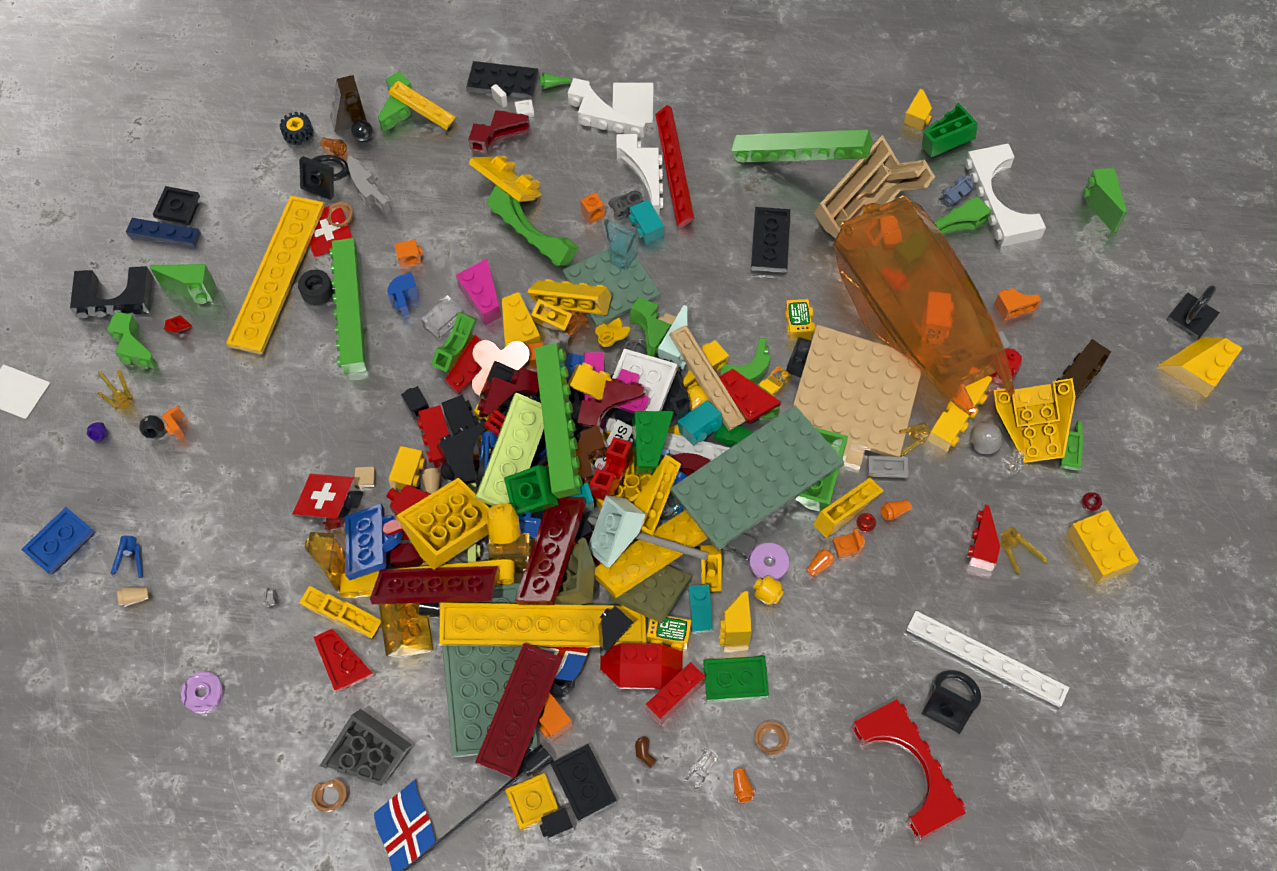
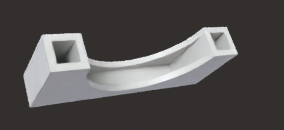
(1008, 225)

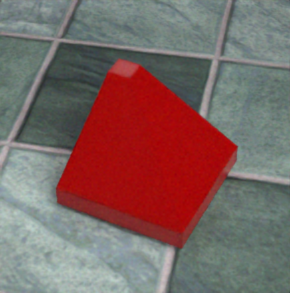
(176, 324)

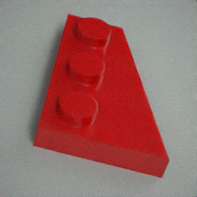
(465, 369)
(748, 396)

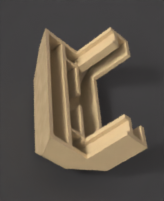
(871, 181)

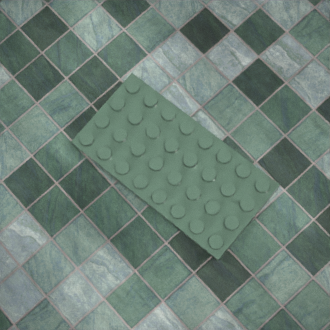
(756, 477)
(476, 683)

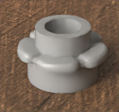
(270, 597)

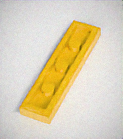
(422, 105)

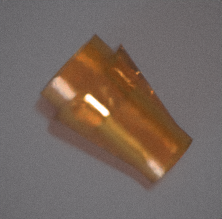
(335, 146)

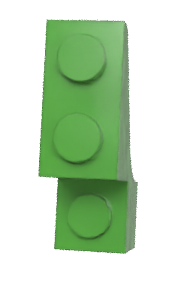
(394, 110)
(646, 315)
(129, 351)

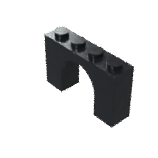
(132, 300)

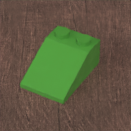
(1105, 197)
(186, 280)

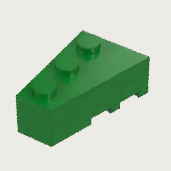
(951, 131)
(649, 435)

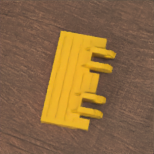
(501, 174)

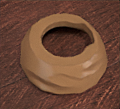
(346, 208)
(777, 728)
(318, 791)

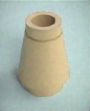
(431, 480)
(132, 595)

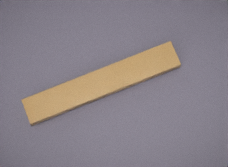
(707, 377)

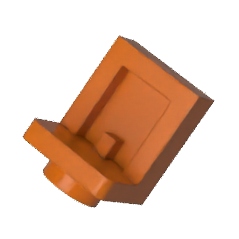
(171, 417)

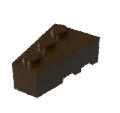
(346, 104)
(1086, 366)

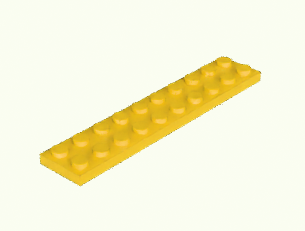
(275, 275)
(530, 624)

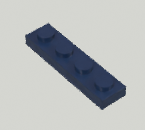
(163, 232)

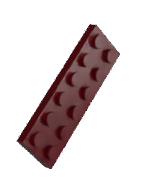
(551, 552)
(435, 586)
(518, 711)

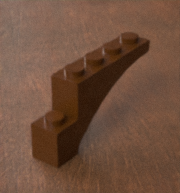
(590, 445)

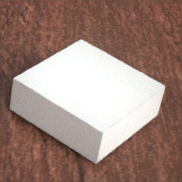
(499, 95)
(525, 107)

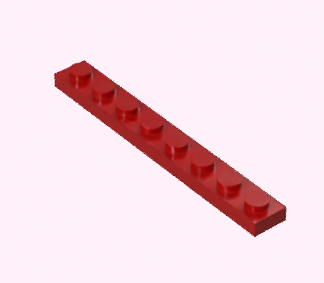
(674, 166)

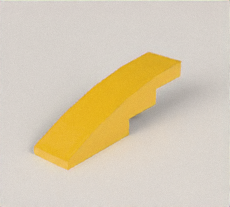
(340, 612)

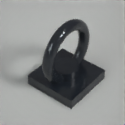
(319, 177)
(1194, 314)
(948, 706)

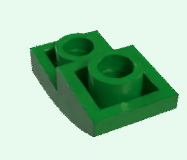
(733, 436)

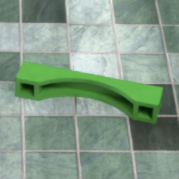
(968, 216)
(558, 249)

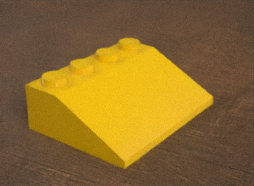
(445, 523)

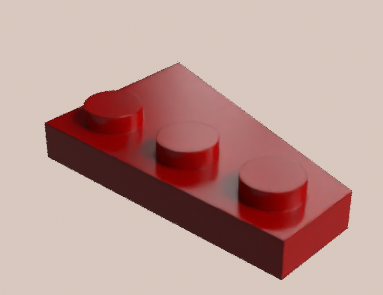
(340, 661)

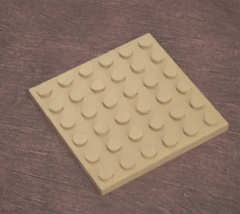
(858, 389)

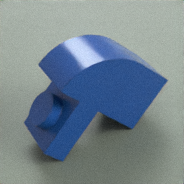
(402, 289)

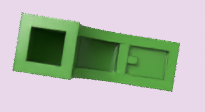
(757, 368)

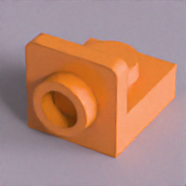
(849, 544)

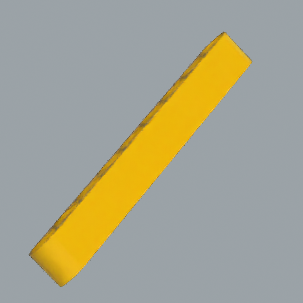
(364, 585)

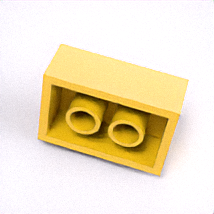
(1102, 547)

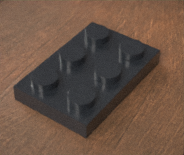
(583, 783)

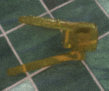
(120, 400)
(918, 432)
(1014, 538)

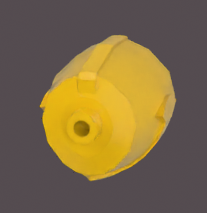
(503, 524)

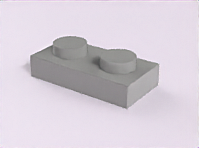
(888, 466)

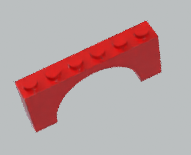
(893, 725)

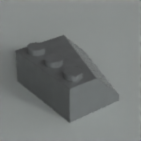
(366, 749)

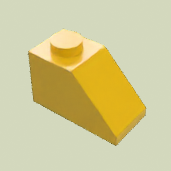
(919, 112)
(550, 316)
(711, 568)

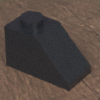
(611, 628)

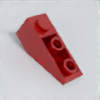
(986, 542)

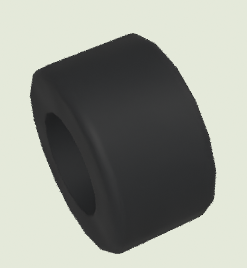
(312, 278)

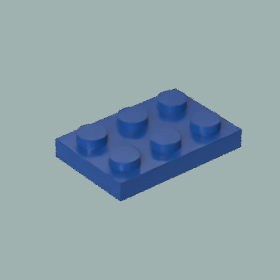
(58, 540)

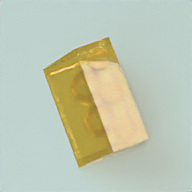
(327, 556)
(404, 630)

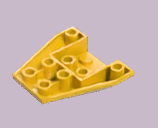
(1038, 418)

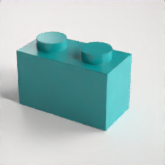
(646, 221)
(700, 423)

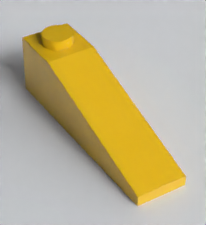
(655, 493)
(846, 507)

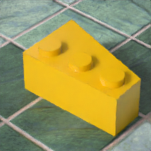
(517, 321)

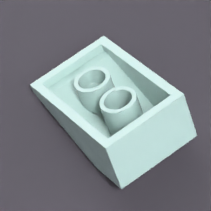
(667, 348)
(615, 529)

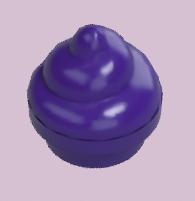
(96, 431)

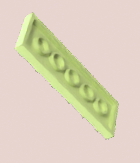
(513, 448)

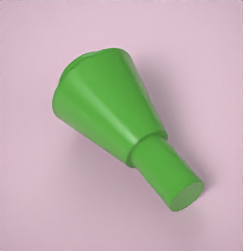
(549, 80)

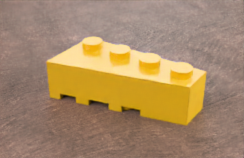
(955, 420)

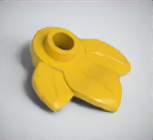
(611, 333)

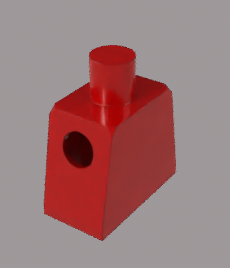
(405, 498)

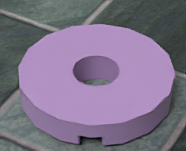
(771, 551)
(209, 700)

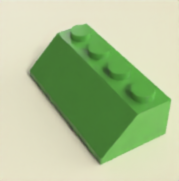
(820, 495)

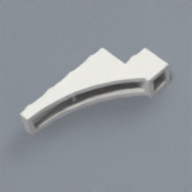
(598, 114)
(644, 163)

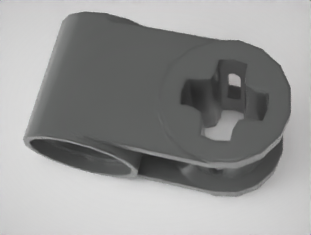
(624, 202)
(741, 547)

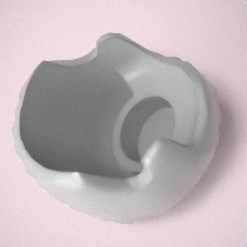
(986, 437)

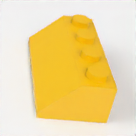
(572, 296)

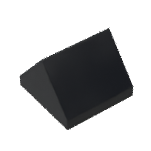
(353, 499)

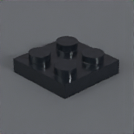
(176, 205)

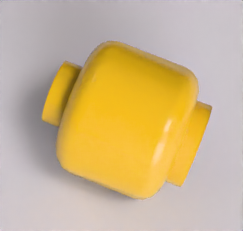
(768, 590)

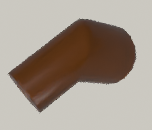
(642, 754)

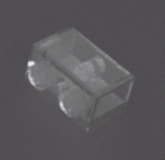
(441, 317)

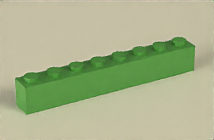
(802, 146)
(349, 307)
(557, 421)

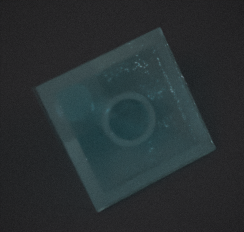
(620, 245)

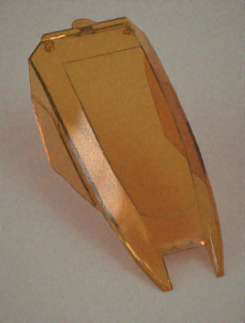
(920, 297)

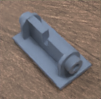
(962, 186)

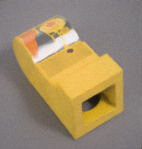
(776, 381)

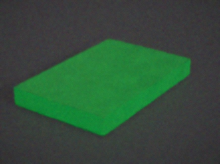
(735, 678)

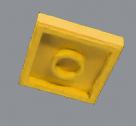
(531, 801)

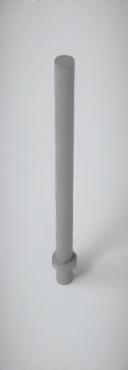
(664, 543)

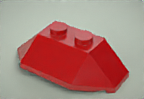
(641, 665)

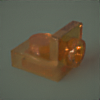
(576, 324)

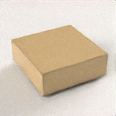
(364, 477)

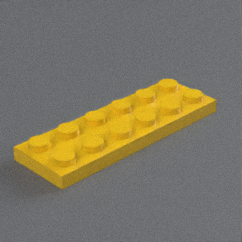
(644, 559)

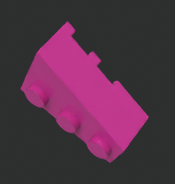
(479, 290)

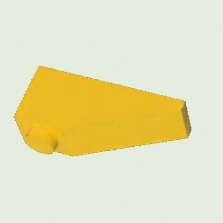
(716, 356)

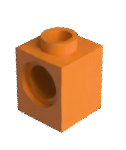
(592, 208)
(408, 253)

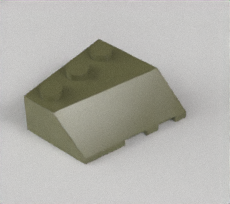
(578, 577)

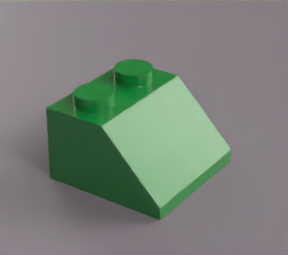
(530, 490)

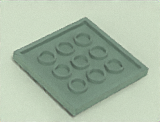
(622, 284)

